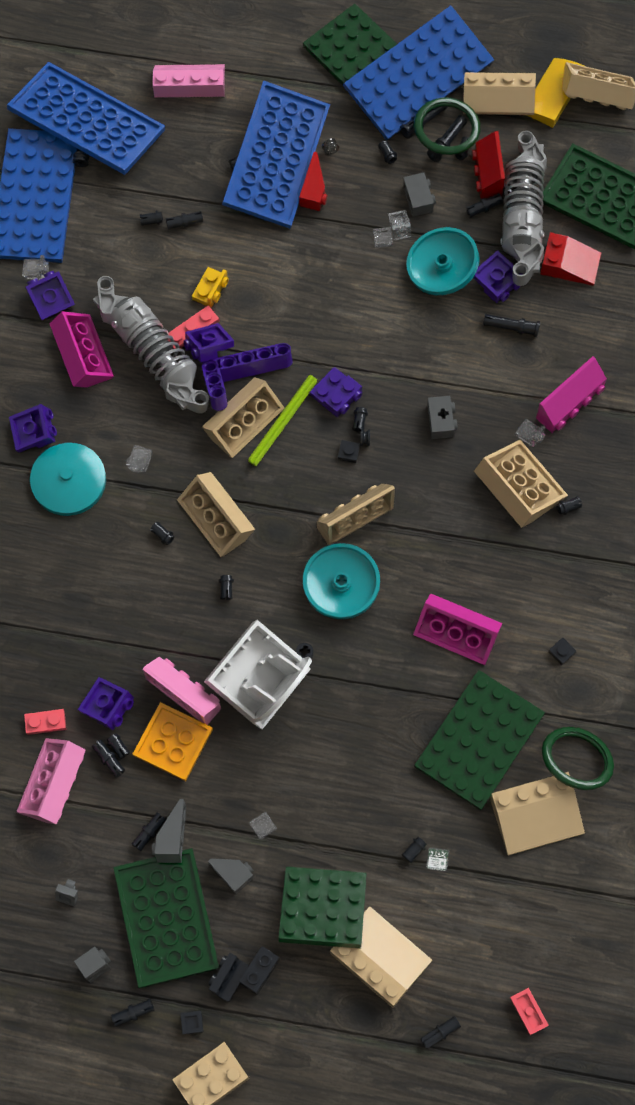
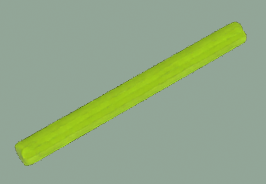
(282, 420)

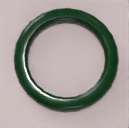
(447, 150)
(566, 779)

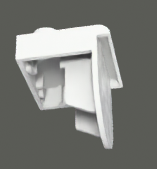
(258, 674)

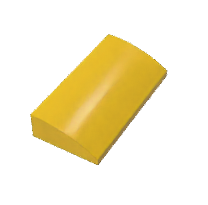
(549, 94)

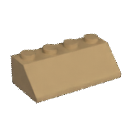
(599, 86)
(500, 93)
(243, 417)
(215, 513)

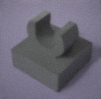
(67, 893)

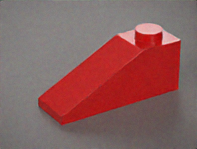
(313, 189)

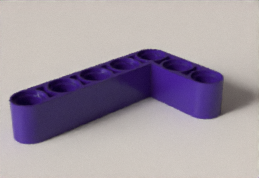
(240, 366)

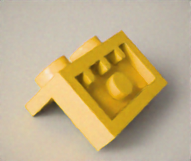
(210, 286)

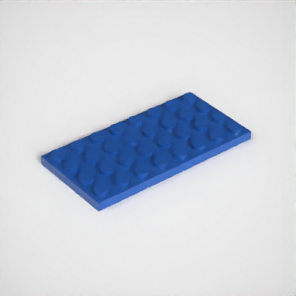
(417, 70)
(86, 118)
(276, 154)
(35, 195)

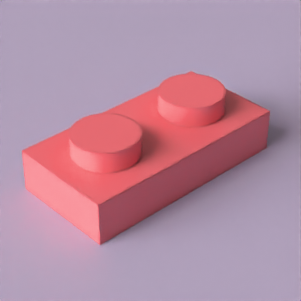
(45, 721)
(529, 1011)

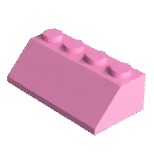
(189, 80)
(181, 690)
(51, 780)

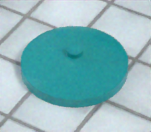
(443, 261)
(68, 479)
(341, 581)

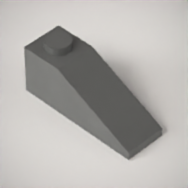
(171, 836)

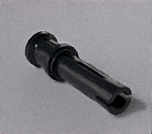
(408, 128)
(448, 137)
(521, 326)

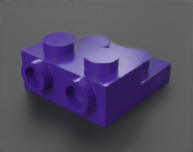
(496, 277)
(49, 295)
(207, 341)
(336, 392)
(32, 428)
(106, 703)

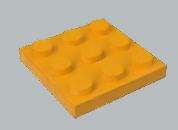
(172, 741)

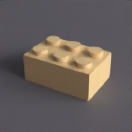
(211, 1077)

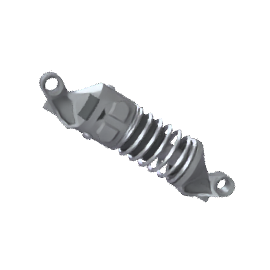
(523, 211)
(145, 334)

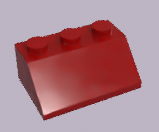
(489, 166)

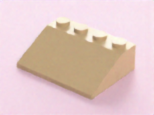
(520, 482)
(356, 513)
(536, 814)
(386, 959)

